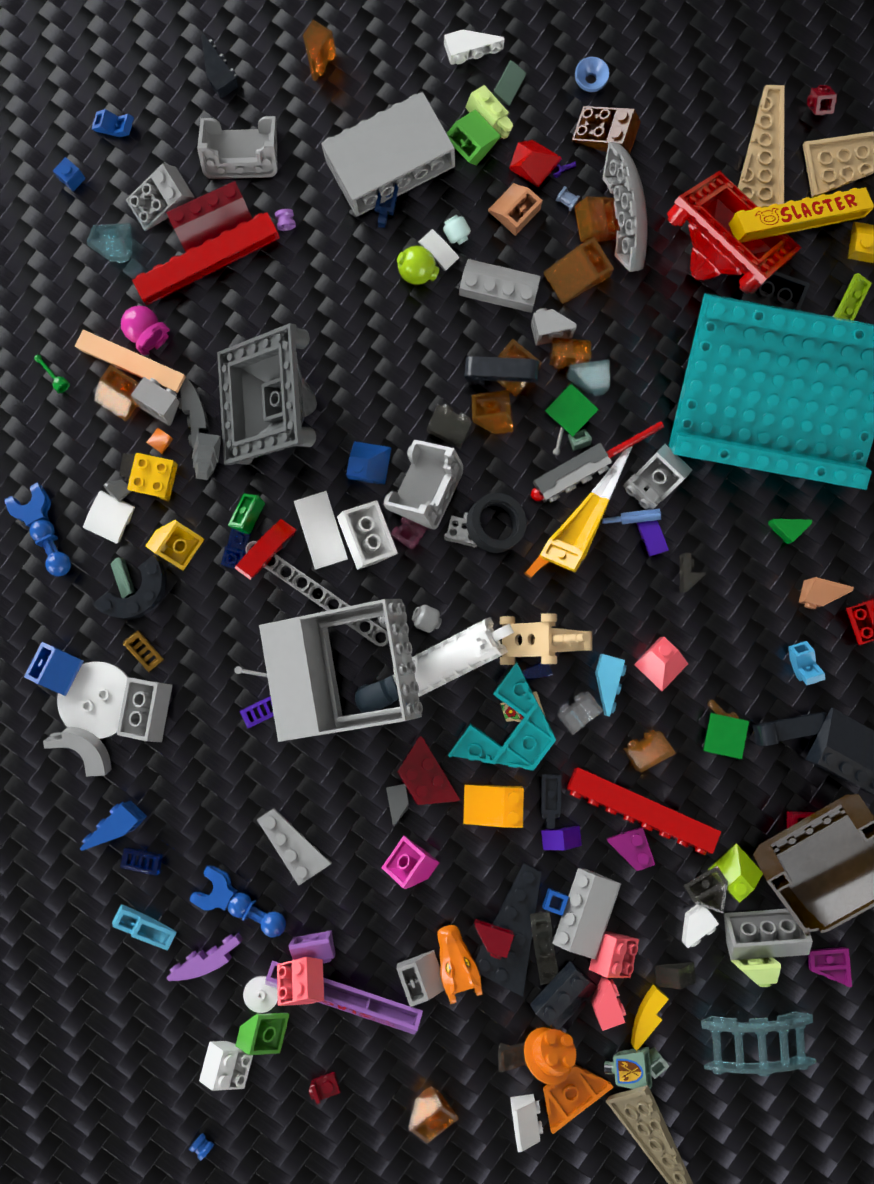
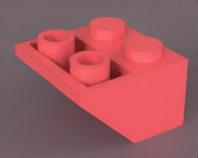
(615, 956)
(300, 981)
(606, 1006)

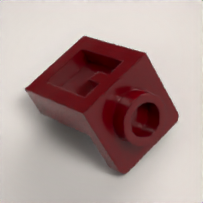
(324, 1087)

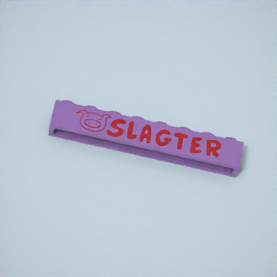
(363, 1004)

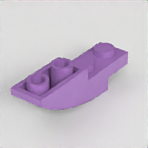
(201, 964)

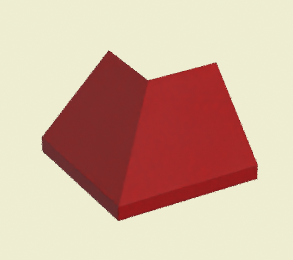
(533, 161)

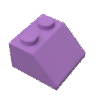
(313, 945)

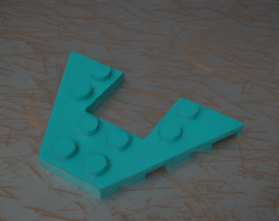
(526, 743)

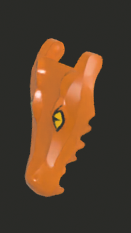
(457, 966)

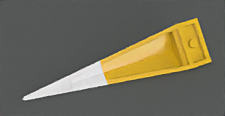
(574, 537)

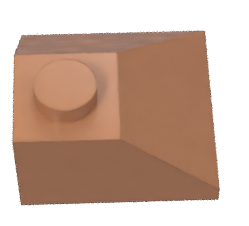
(819, 592)

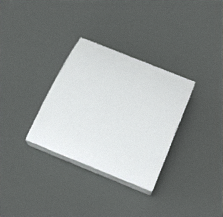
(108, 517)

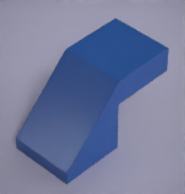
(111, 124)

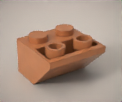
(516, 207)

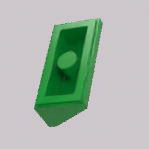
(247, 513)

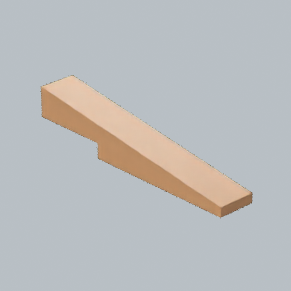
(129, 361)

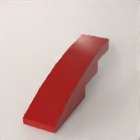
(265, 549)

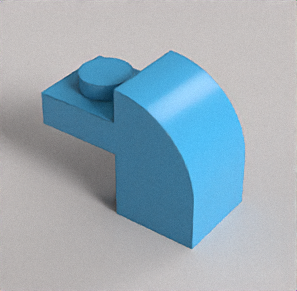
(804, 663)

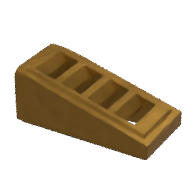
(148, 646)

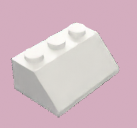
(366, 534)

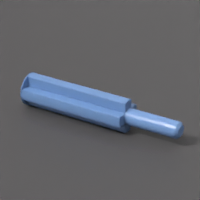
(635, 517)

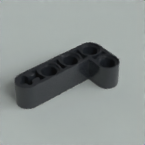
(500, 369)
(790, 728)

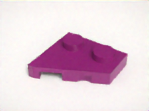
(633, 848)
(831, 963)

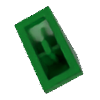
(789, 529)

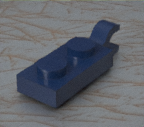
(385, 208)

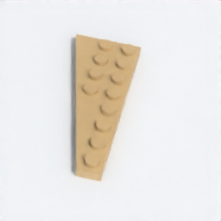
(764, 163)

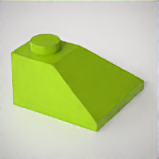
(739, 872)

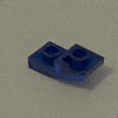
(235, 548)

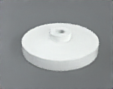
(259, 996)

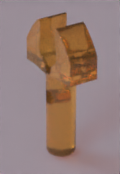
(718, 710)

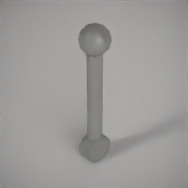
(556, 451)
(238, 670)

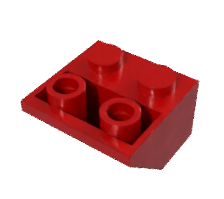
(862, 621)

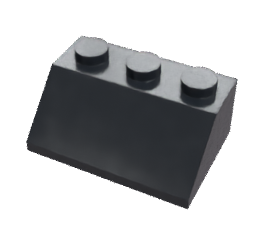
(779, 291)
(563, 996)

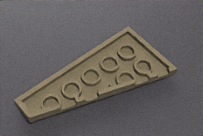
(645, 1123)

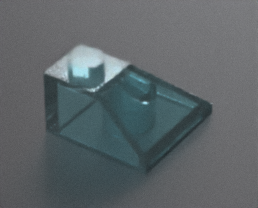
(112, 241)
(591, 376)

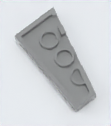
(296, 852)

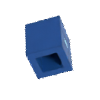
(69, 174)
(555, 902)

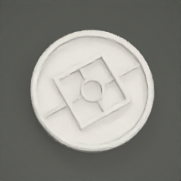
(94, 699)

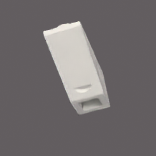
(468, 44)

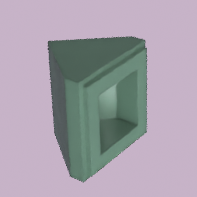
(580, 440)

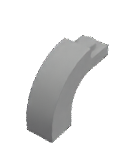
(87, 745)

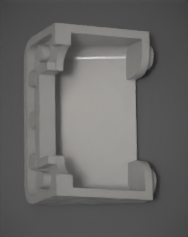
(238, 152)
(427, 485)

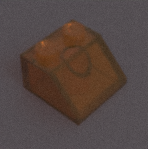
(649, 750)

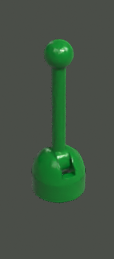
(60, 384)

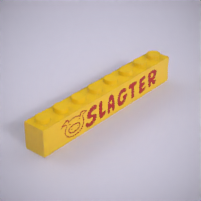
(800, 214)

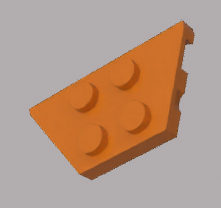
(573, 1096)

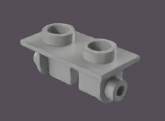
(635, 487)

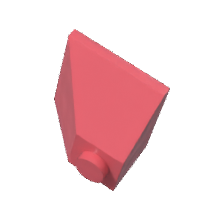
(661, 663)

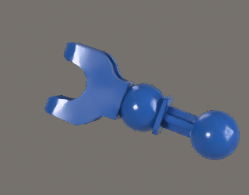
(41, 529)
(238, 904)

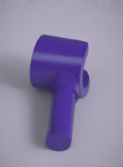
(563, 168)

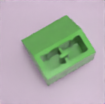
(473, 137)

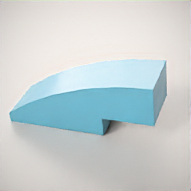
(143, 927)

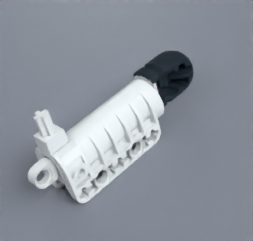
(440, 664)

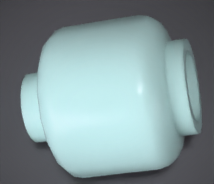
(456, 229)

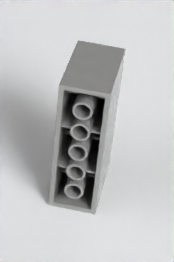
(392, 147)

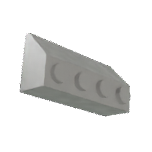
(499, 285)
(586, 913)
(764, 935)

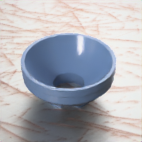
(595, 67)

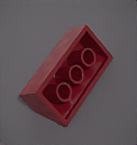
(209, 215)

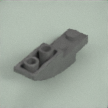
(192, 404)

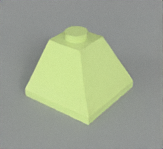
(761, 970)

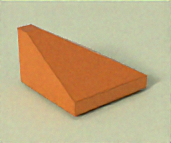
(159, 440)

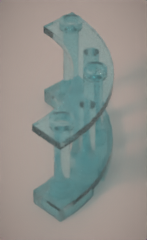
(761, 1027)

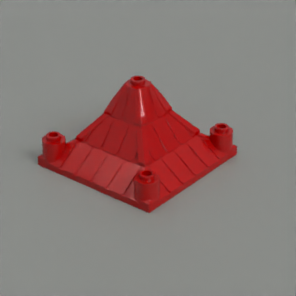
(715, 249)

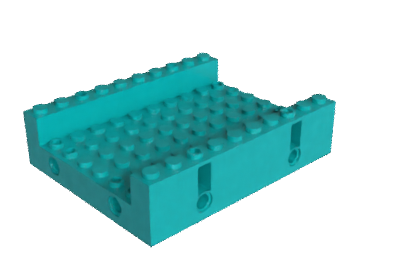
(778, 392)

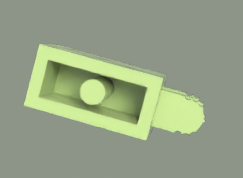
(491, 110)

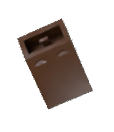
(603, 125)

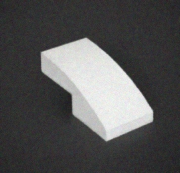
(439, 248)

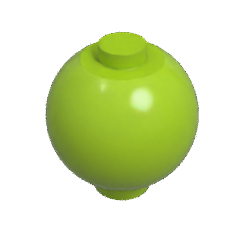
(417, 265)

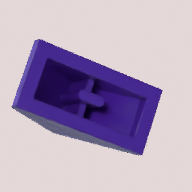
(561, 838)

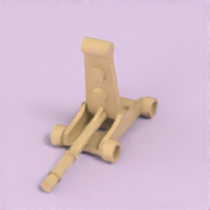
(542, 640)

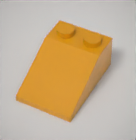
(493, 805)

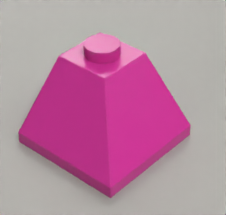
(409, 864)

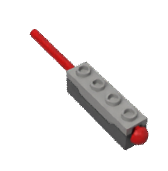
(582, 468)

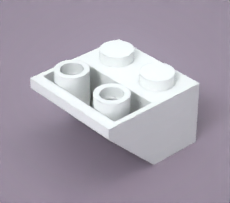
(225, 1066)

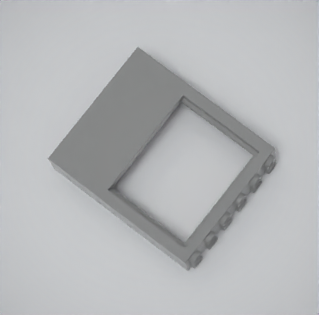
(305, 678)

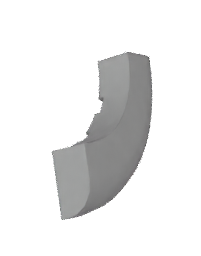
(630, 207)

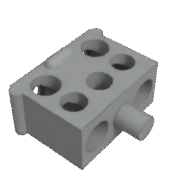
(458, 534)

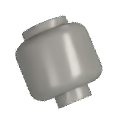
(426, 618)

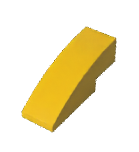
(647, 1017)

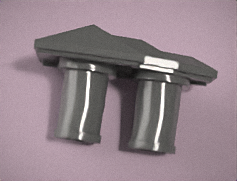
(206, 454)

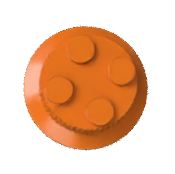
(550, 1055)

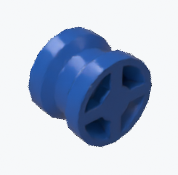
(201, 1146)

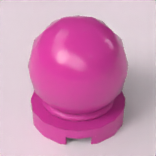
(143, 328)

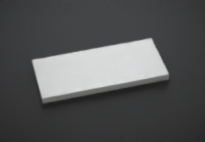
(320, 530)

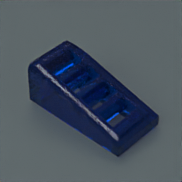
(537, 671)
(157, 858)

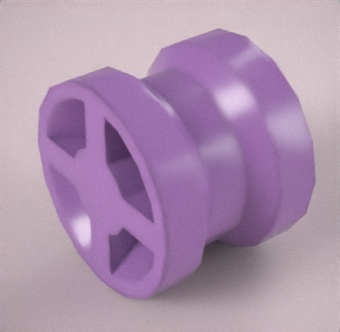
(285, 219)

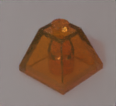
(493, 411)
(431, 1115)

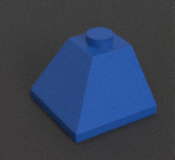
(368, 463)

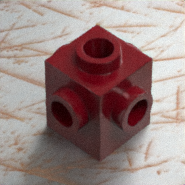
(822, 100)

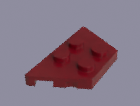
(425, 777)

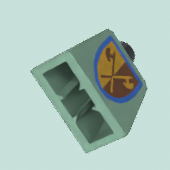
(631, 1068)

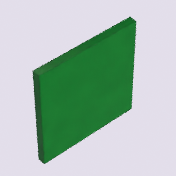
(571, 410)
(726, 735)

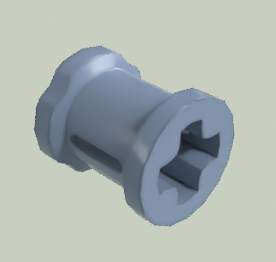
(567, 198)

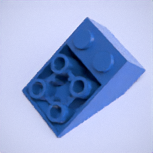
(123, 820)

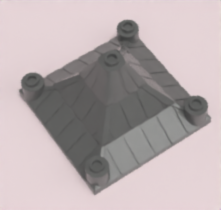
(264, 395)

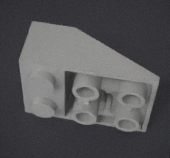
(159, 194)

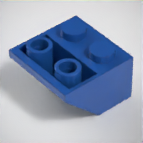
(53, 668)

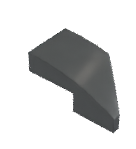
(397, 802)

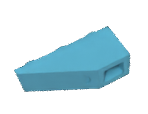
(608, 676)

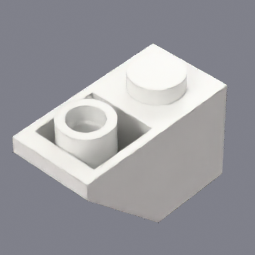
(697, 923)

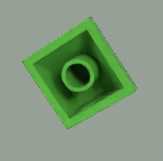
(263, 1034)

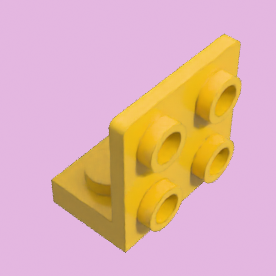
(152, 476)

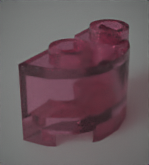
(409, 533)

